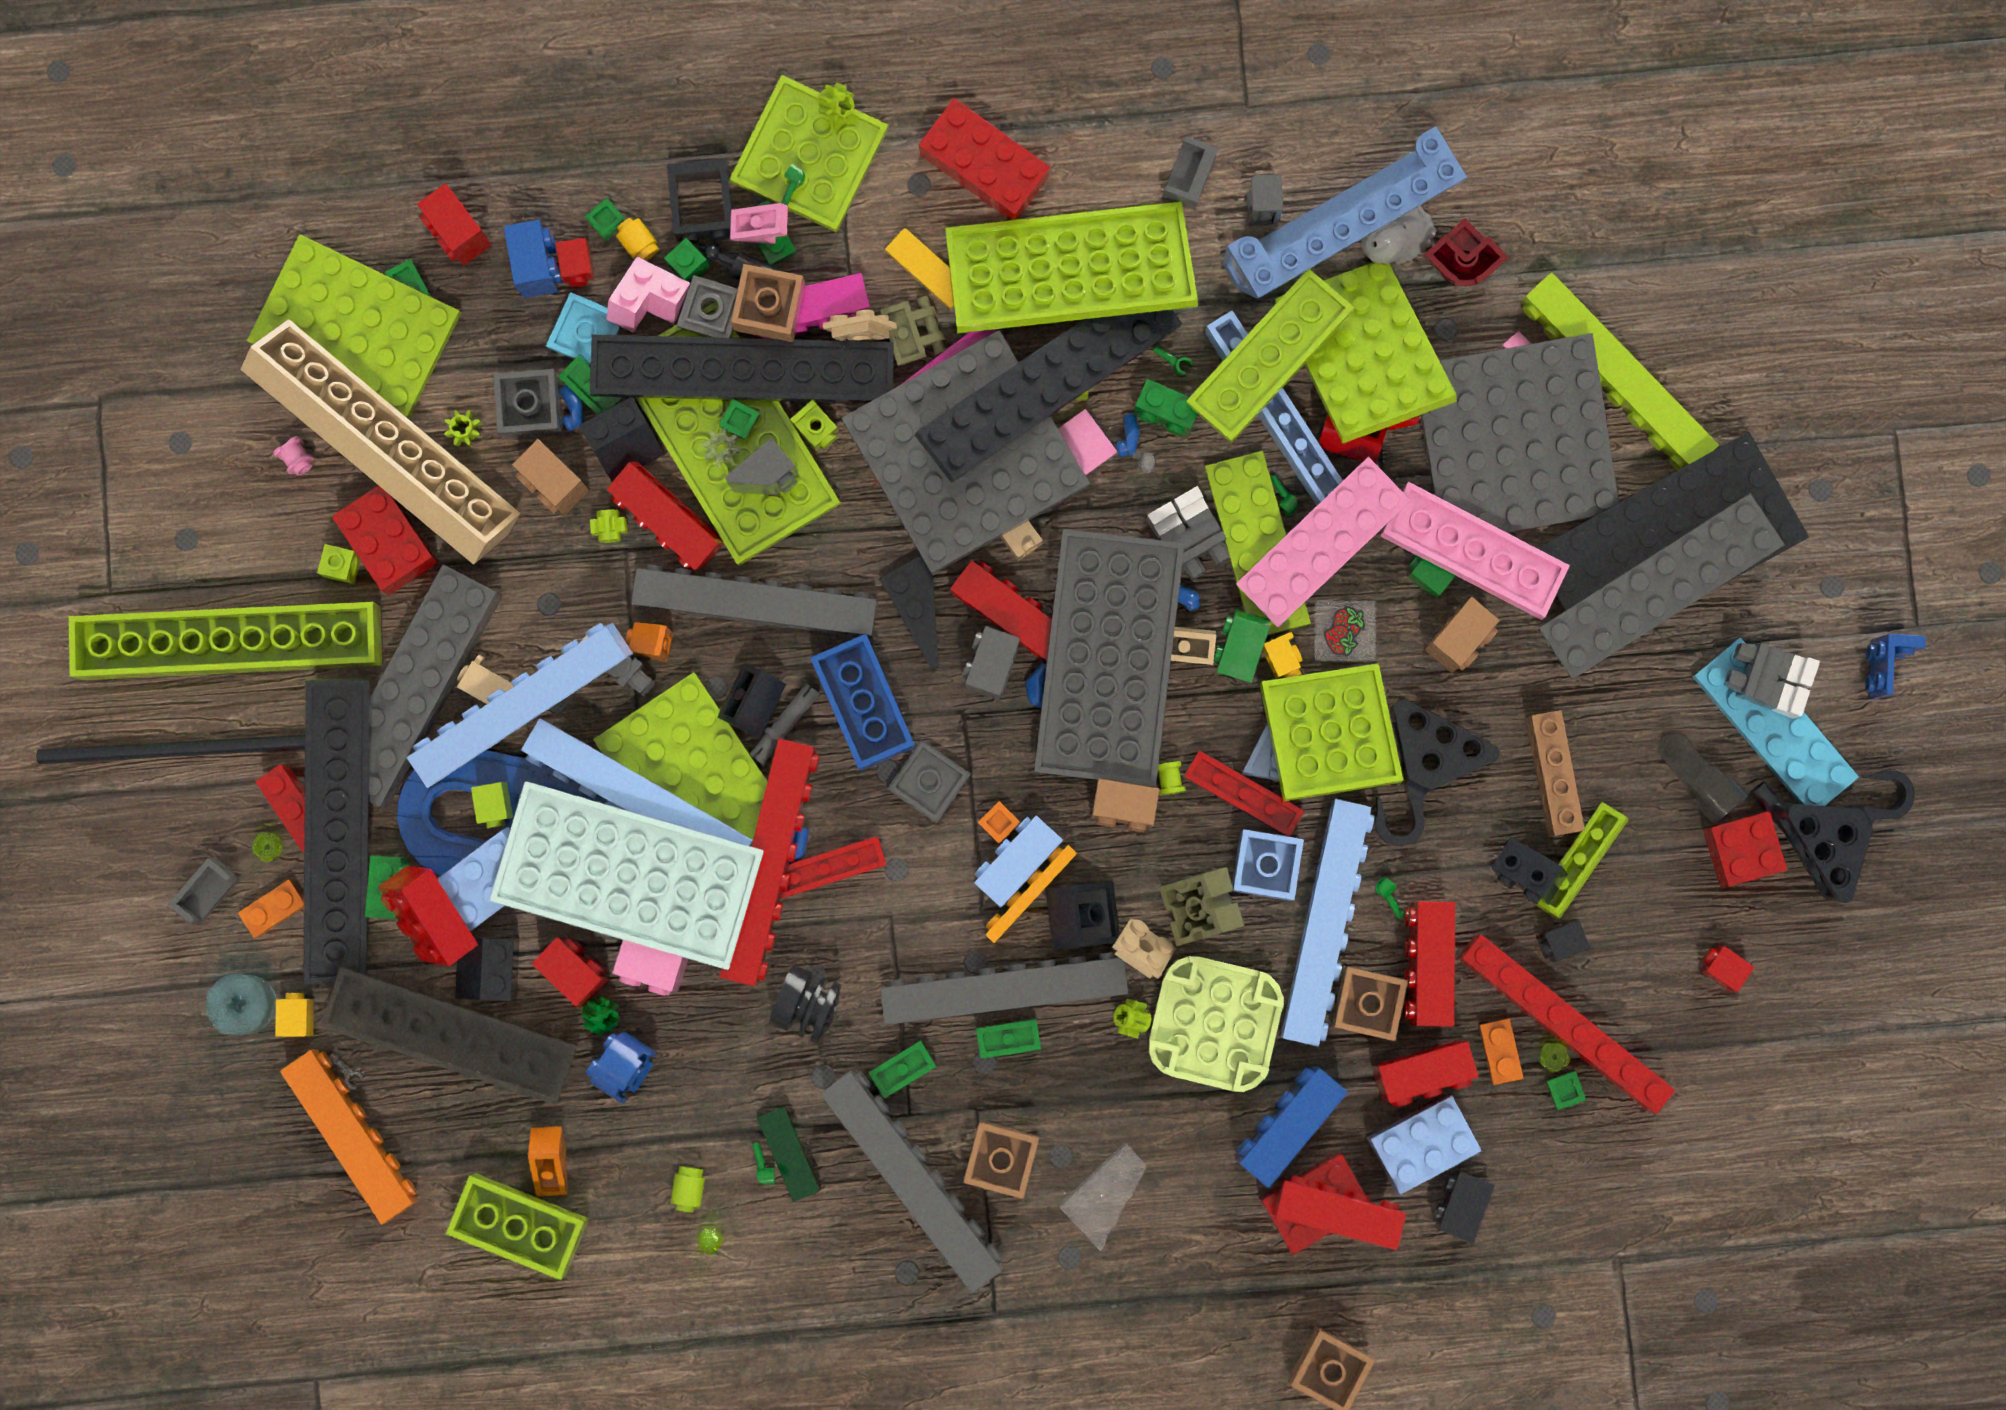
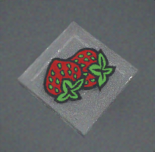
(1344, 631)

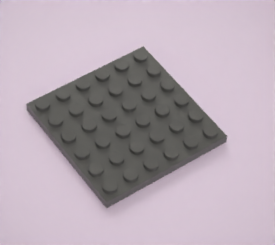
(1524, 436)
(986, 502)

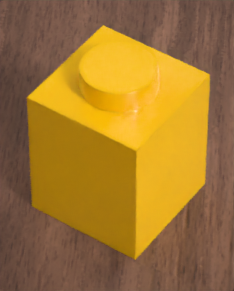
(294, 1015)

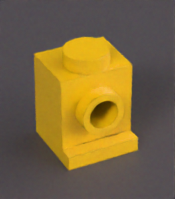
(1283, 657)

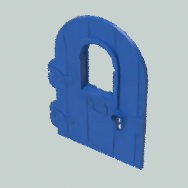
(442, 849)

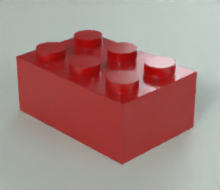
(385, 539)
(427, 916)
(1425, 1073)
(1330, 1171)

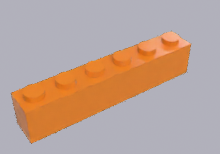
(349, 1135)

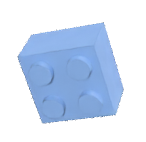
(1267, 865)

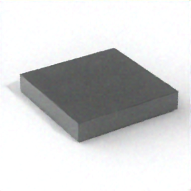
(929, 781)

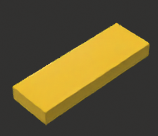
(922, 265)

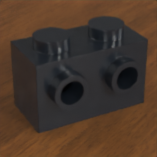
(751, 700)
(1529, 872)
(1463, 1205)

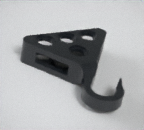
(1418, 781)
(1841, 854)

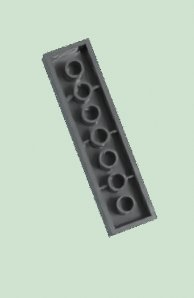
(1661, 586)
(423, 675)
(913, 1181)

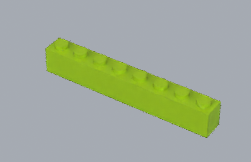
(1621, 375)

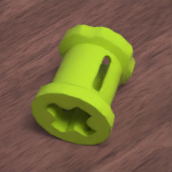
(1170, 778)

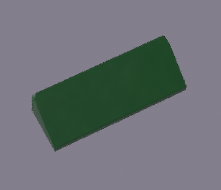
(789, 1153)

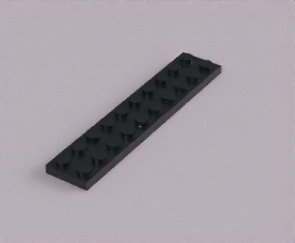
(740, 368)
(1039, 388)
(335, 827)

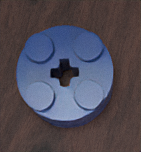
(621, 1066)

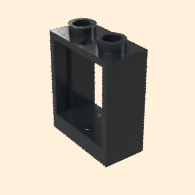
(700, 171)

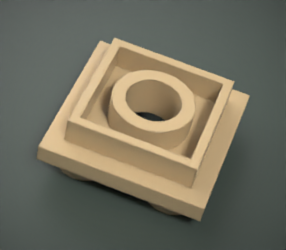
(860, 328)
(1143, 949)

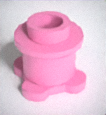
(295, 456)

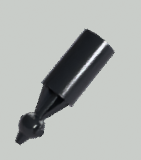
(732, 261)

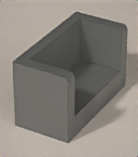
(1190, 172)
(1265, 200)
(204, 891)

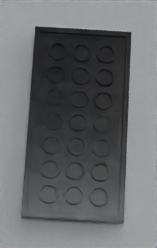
(1666, 512)

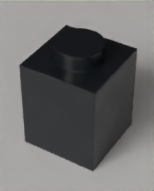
(1563, 941)

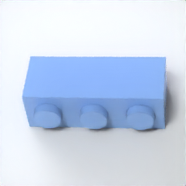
(1017, 860)

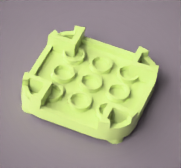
(1215, 1023)

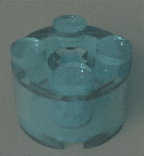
(227, 993)

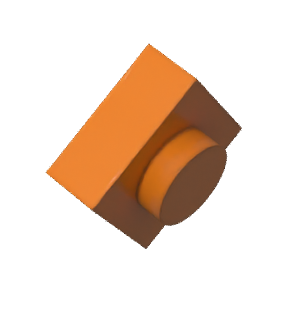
(999, 822)

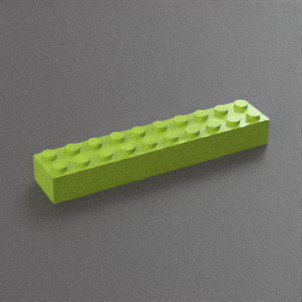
(225, 641)

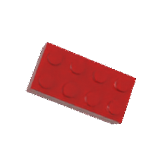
(984, 160)
(1430, 963)

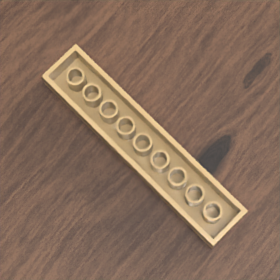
(380, 441)

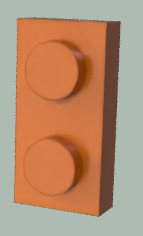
(272, 908)
(1500, 1051)

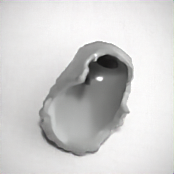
(1401, 238)

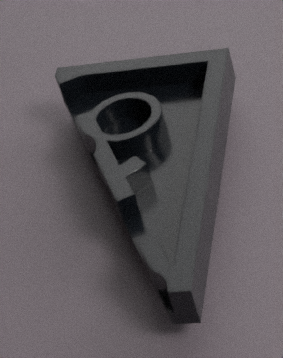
(913, 597)

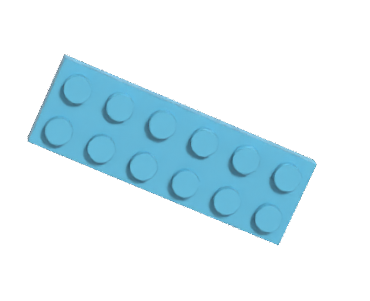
(1788, 746)

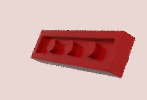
(1243, 794)
(834, 866)

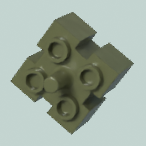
(1201, 906)

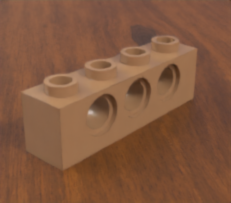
(1554, 773)

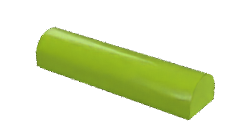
(1585, 855)

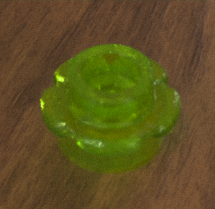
(259, 846)
(1546, 1056)
(710, 1240)

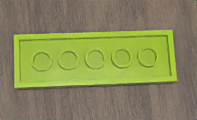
(1270, 355)
(1249, 522)

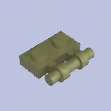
(906, 338)

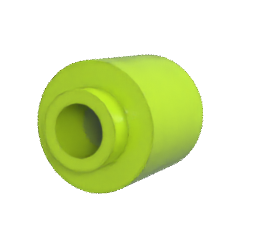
(687, 1189)

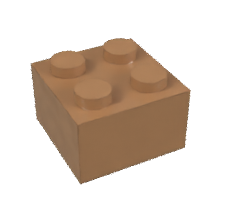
(768, 303)
(546, 473)
(1462, 634)
(1124, 804)
(1369, 1003)
(1001, 1159)
(1331, 1370)

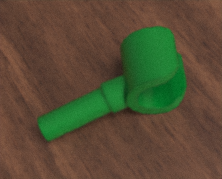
(796, 177)
(1173, 360)
(1289, 503)
(1385, 888)
(765, 1176)

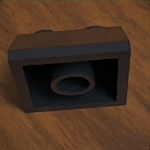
(621, 437)
(1082, 915)
(489, 971)

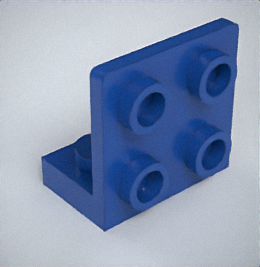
(1881, 657)

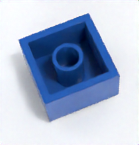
(531, 258)

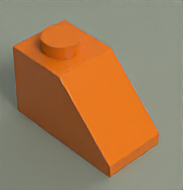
(650, 641)
(548, 1161)

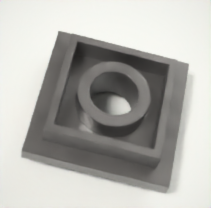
(714, 325)

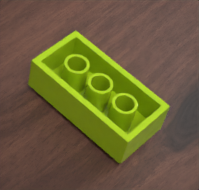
(517, 1226)

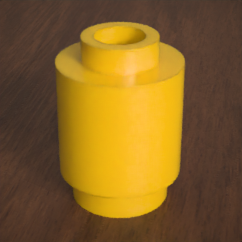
(637, 239)

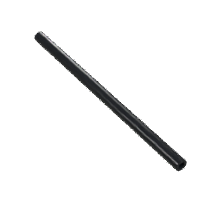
(170, 749)

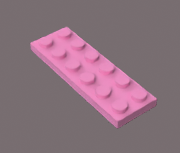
(1323, 542)
(1476, 551)

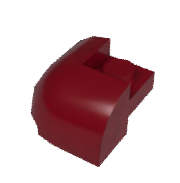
(1465, 256)

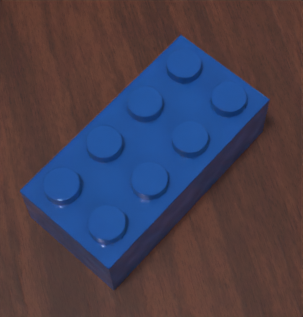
(862, 702)
(1290, 1125)

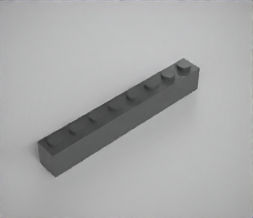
(754, 603)
(1003, 990)

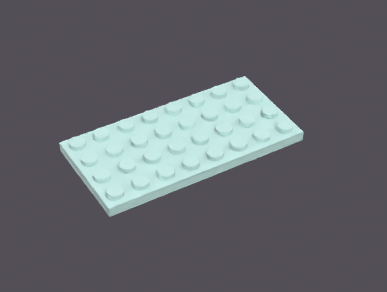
(626, 875)

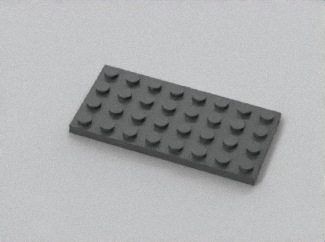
(1109, 657)

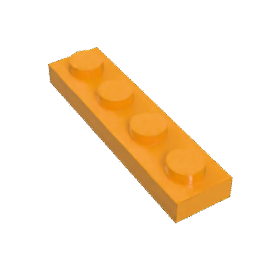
(1038, 882)

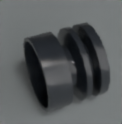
(805, 1004)

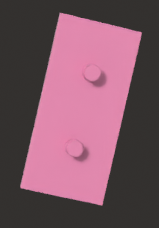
(1087, 442)

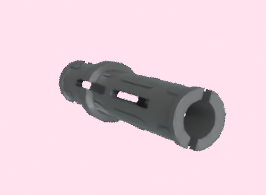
(784, 724)

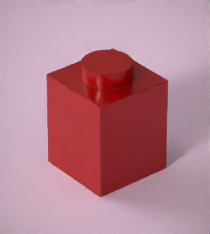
(575, 262)
(1726, 968)

